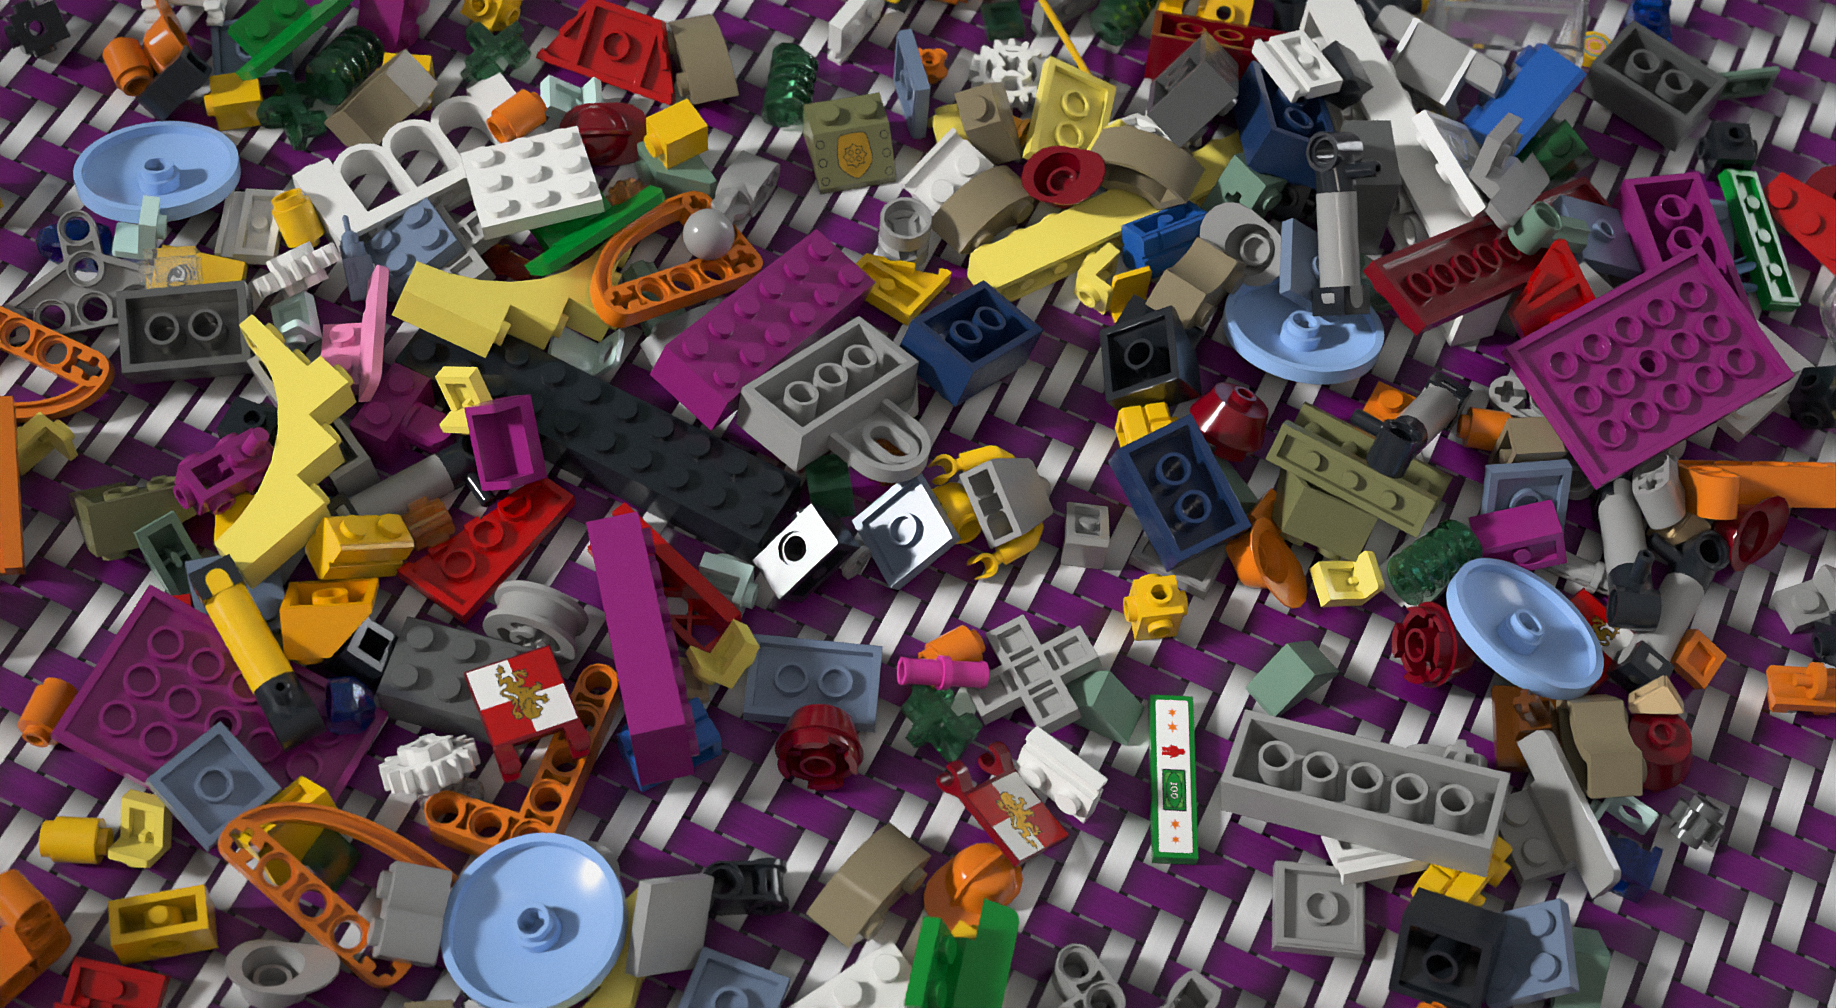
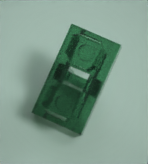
(489, 49)
(291, 114)
(928, 709)

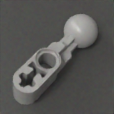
(740, 193)
(1660, 489)

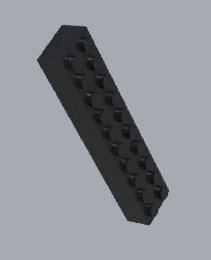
(628, 445)

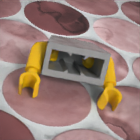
(1006, 499)

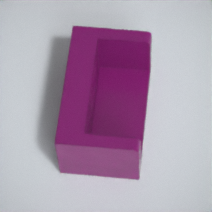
(506, 442)
(1522, 535)

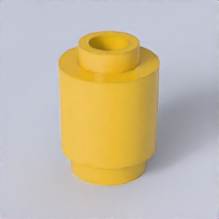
(297, 218)
(75, 839)

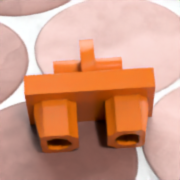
(1802, 688)

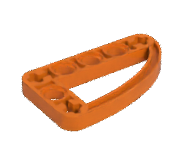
(611, 300)
(35, 352)
(303, 880)

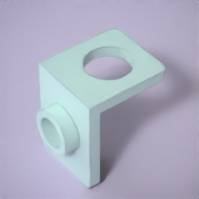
(587, 354)
(1614, 806)

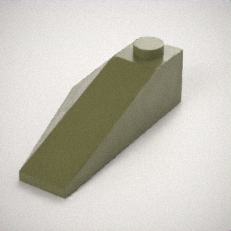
(115, 511)

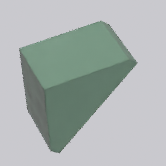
(165, 550)
(1291, 677)
(1105, 705)
(1592, 969)

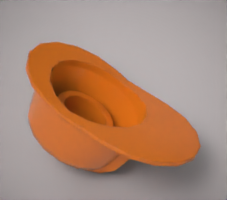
(164, 37)
(1268, 563)
(964, 881)

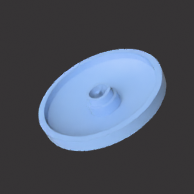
(171, 160)
(1294, 343)
(1524, 629)
(534, 923)

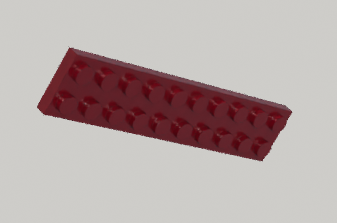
(1461, 267)

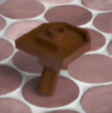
(1515, 716)

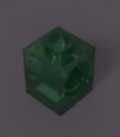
(830, 484)

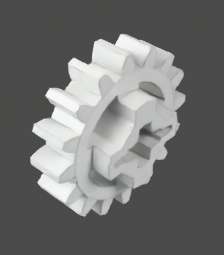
(1013, 67)
(297, 270)
(429, 764)

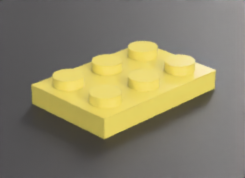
(1068, 108)

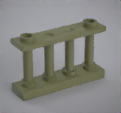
(1334, 458)

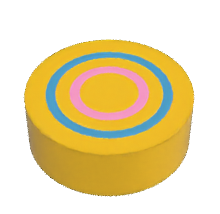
(1594, 45)

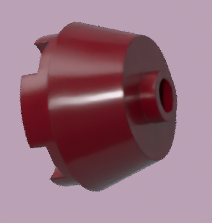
(1231, 420)
(1431, 646)
(1664, 746)
(819, 747)

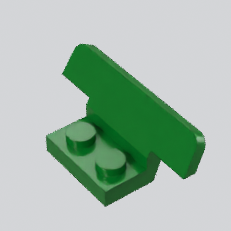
(276, 29)
(574, 237)
(963, 970)

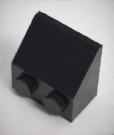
(1149, 361)
(1446, 950)

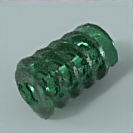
(1119, 19)
(344, 64)
(789, 85)
(1432, 561)

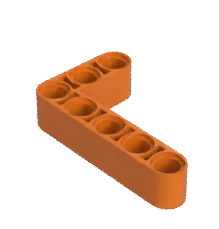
(1718, 486)
(547, 785)
(29, 936)

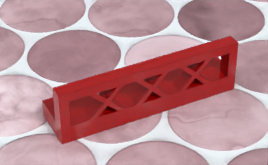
(692, 587)

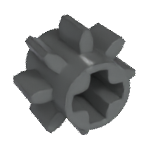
(1696, 821)

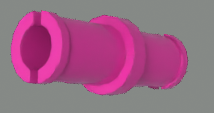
(942, 673)

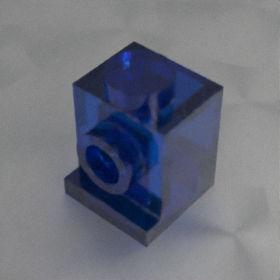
(1652, 15)
(1636, 867)

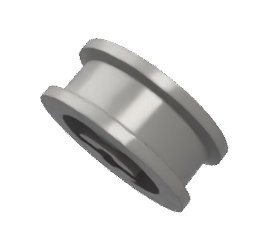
(536, 617)

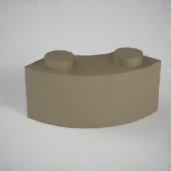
(701, 59)
(383, 101)
(1147, 165)
(982, 209)
(1198, 283)
(1600, 746)
(869, 884)

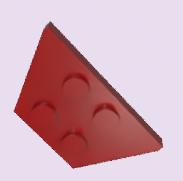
(617, 49)
(1551, 291)

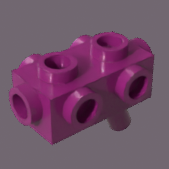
(228, 469)

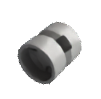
(905, 231)

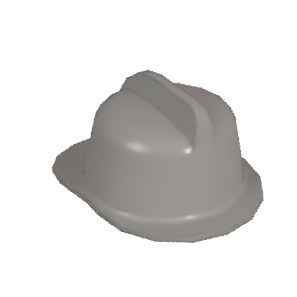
(1246, 238)
(279, 971)

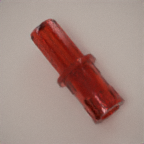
(504, 260)

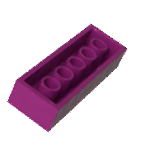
(1671, 216)
(761, 326)
(644, 649)

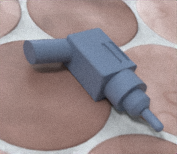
(357, 265)

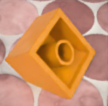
(323, 616)

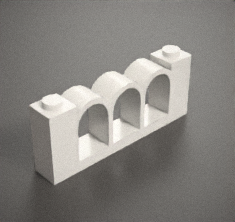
(329, 183)

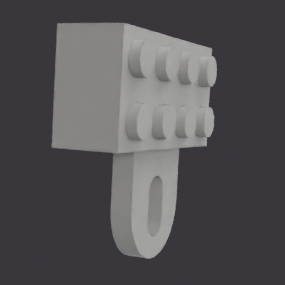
(840, 400)

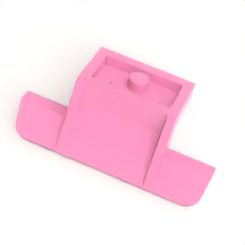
(361, 345)

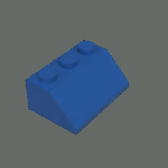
(1529, 92)

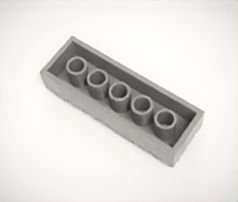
(1365, 792)

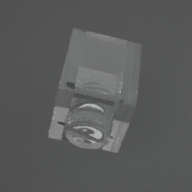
(170, 267)

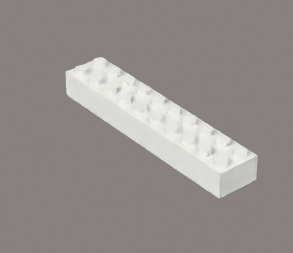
(1425, 200)

